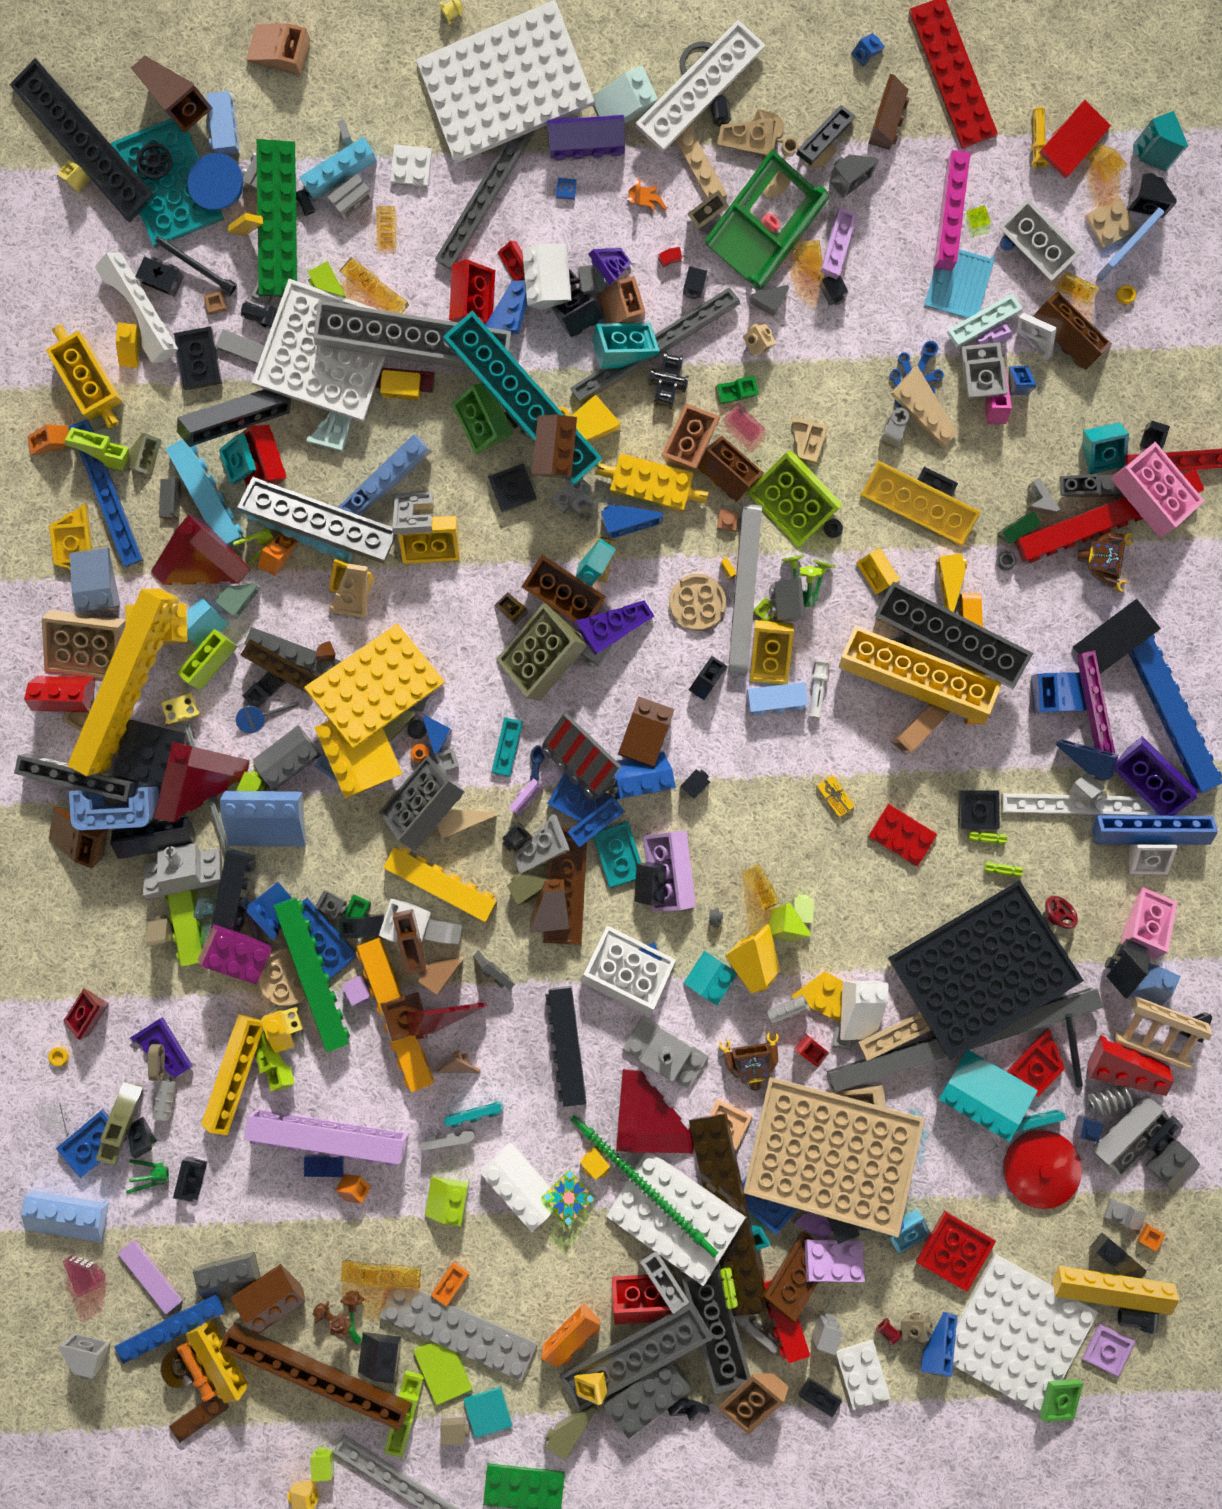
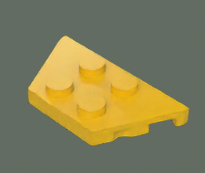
(70, 536)
(823, 995)

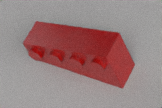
(1127, 1068)
(790, 1334)

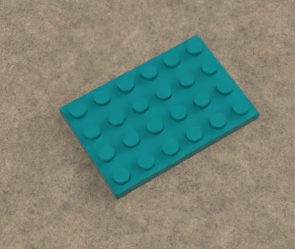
(173, 209)

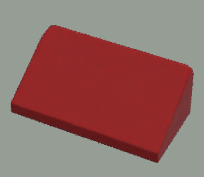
(513, 260)

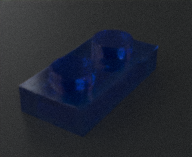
(323, 1166)

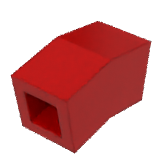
(670, 256)

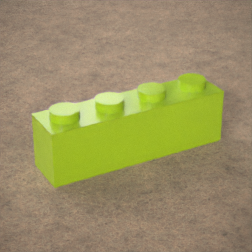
(187, 930)

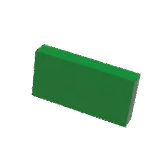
(357, 907)

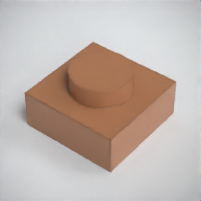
(727, 520)

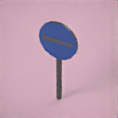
(251, 719)

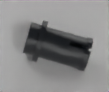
(304, 201)

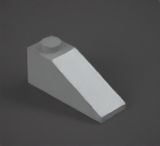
(664, 1281)

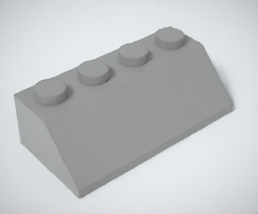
(1128, 1139)

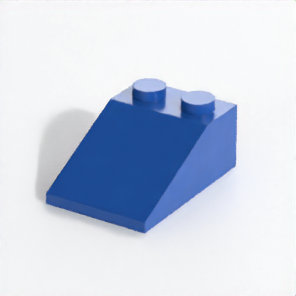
(626, 520)

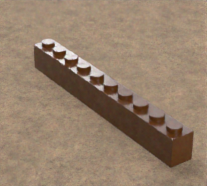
(315, 1376)

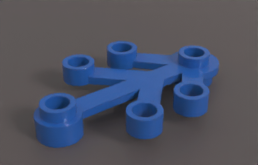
(922, 363)

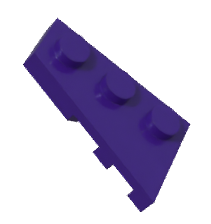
(609, 262)
(160, 1033)

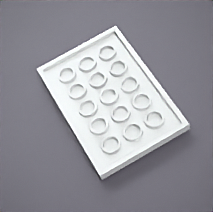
(653, 1228)

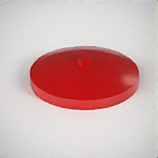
(1042, 1169)

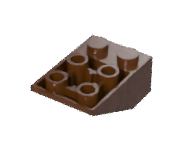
(81, 846)

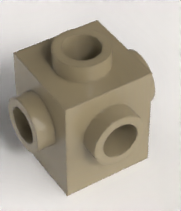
(916, 1328)

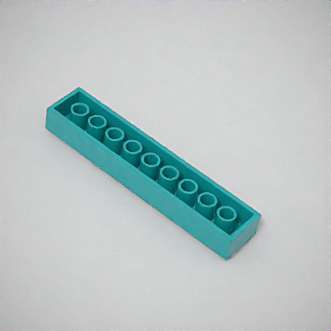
(512, 386)

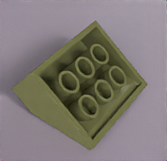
(541, 652)

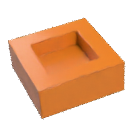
(1151, 1237)

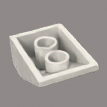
(862, 1008)

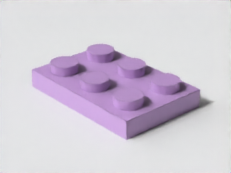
(833, 1261)

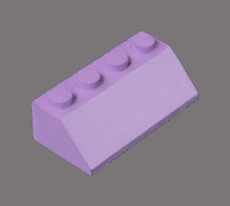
(673, 851)

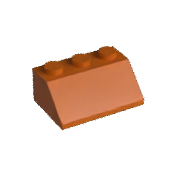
(570, 1336)

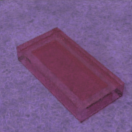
(745, 423)

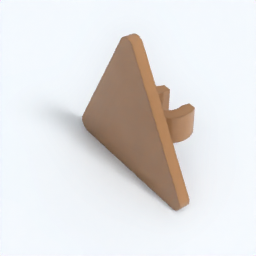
(458, 1065)

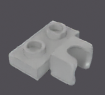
(573, 498)

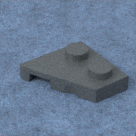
(490, 969)

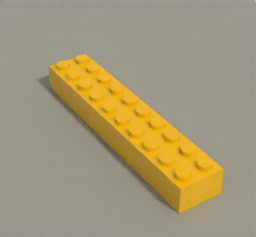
(123, 681)

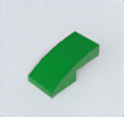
(737, 390)

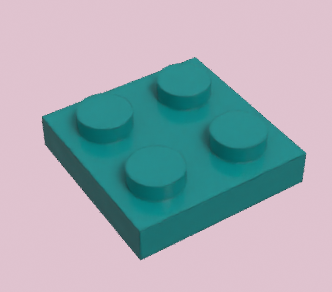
(237, 459)

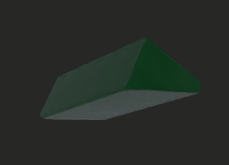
(1019, 527)

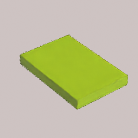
(442, 1371)

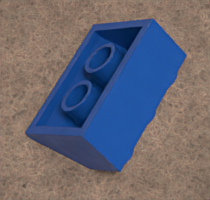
(641, 779)

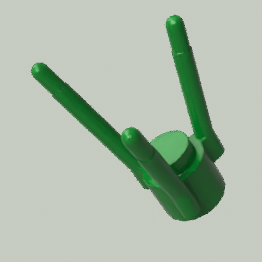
(158, 1175)

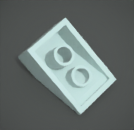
(627, 96)

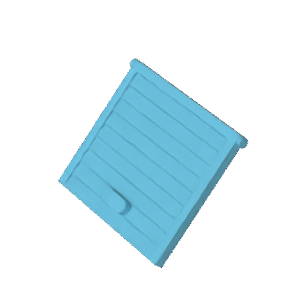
(963, 287)

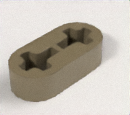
(156, 1062)

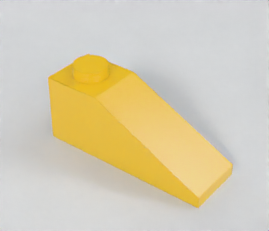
(951, 576)

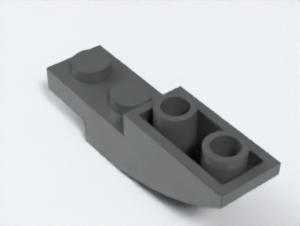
(1088, 486)

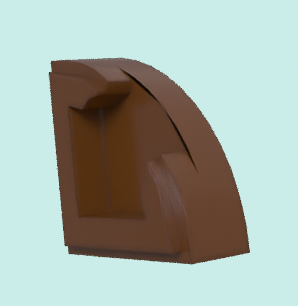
(325, 652)

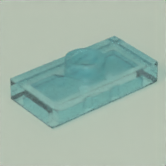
(204, 908)

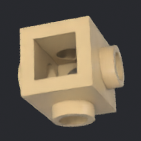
(759, 339)

